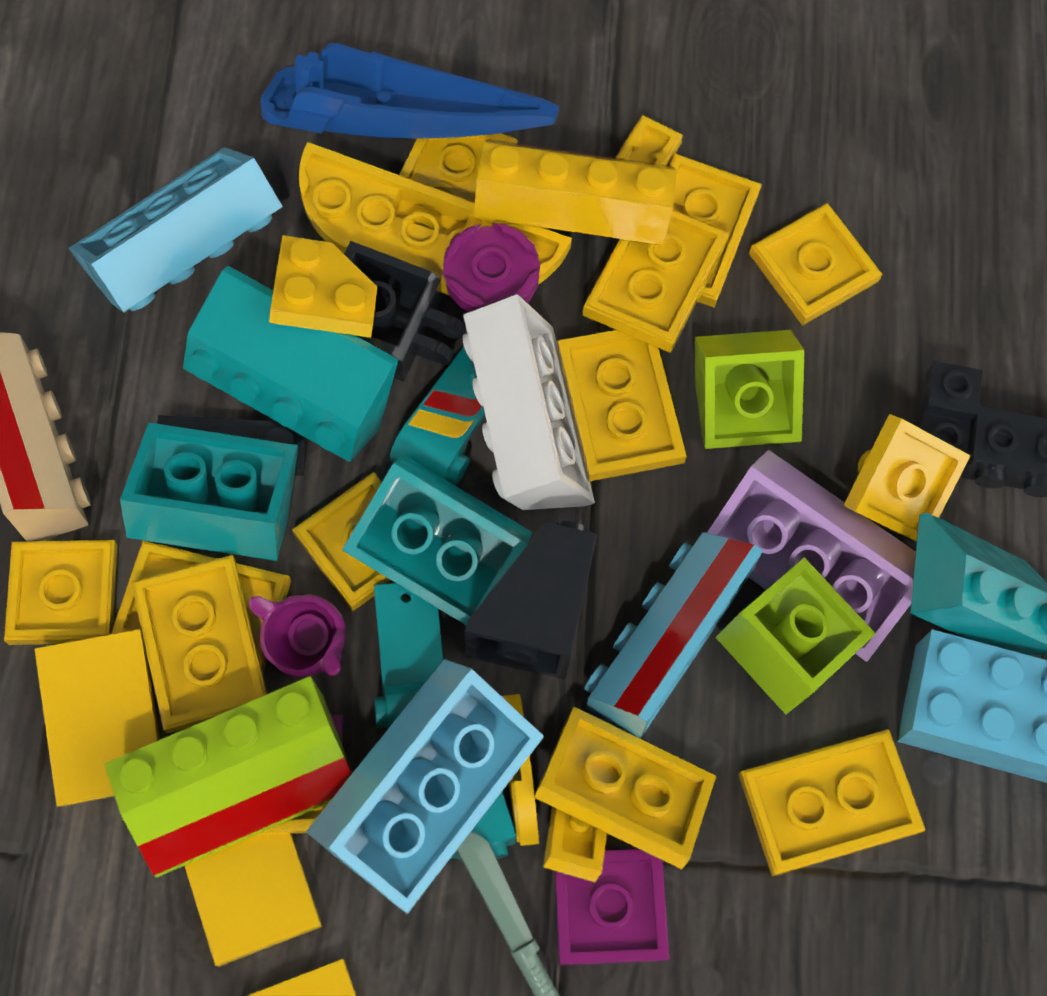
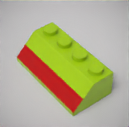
(230, 776)

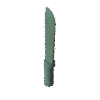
(495, 891)

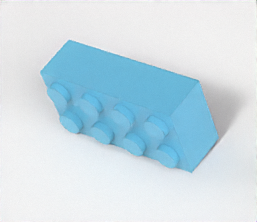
(977, 704)

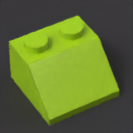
(749, 388)
(795, 635)

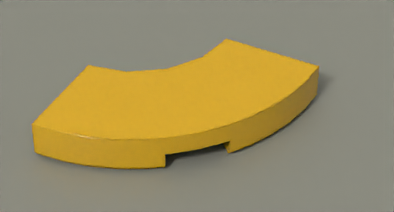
(523, 794)

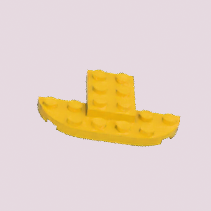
(411, 212)

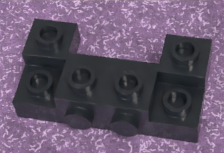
(1002, 444)

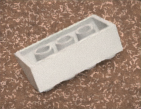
(525, 407)

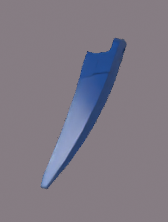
(393, 99)

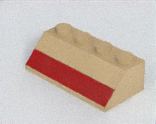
(34, 459)

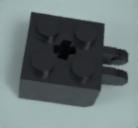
(407, 308)

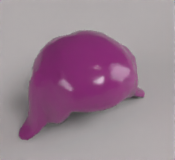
(301, 634)

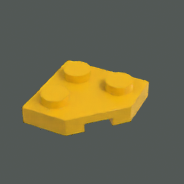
(321, 289)

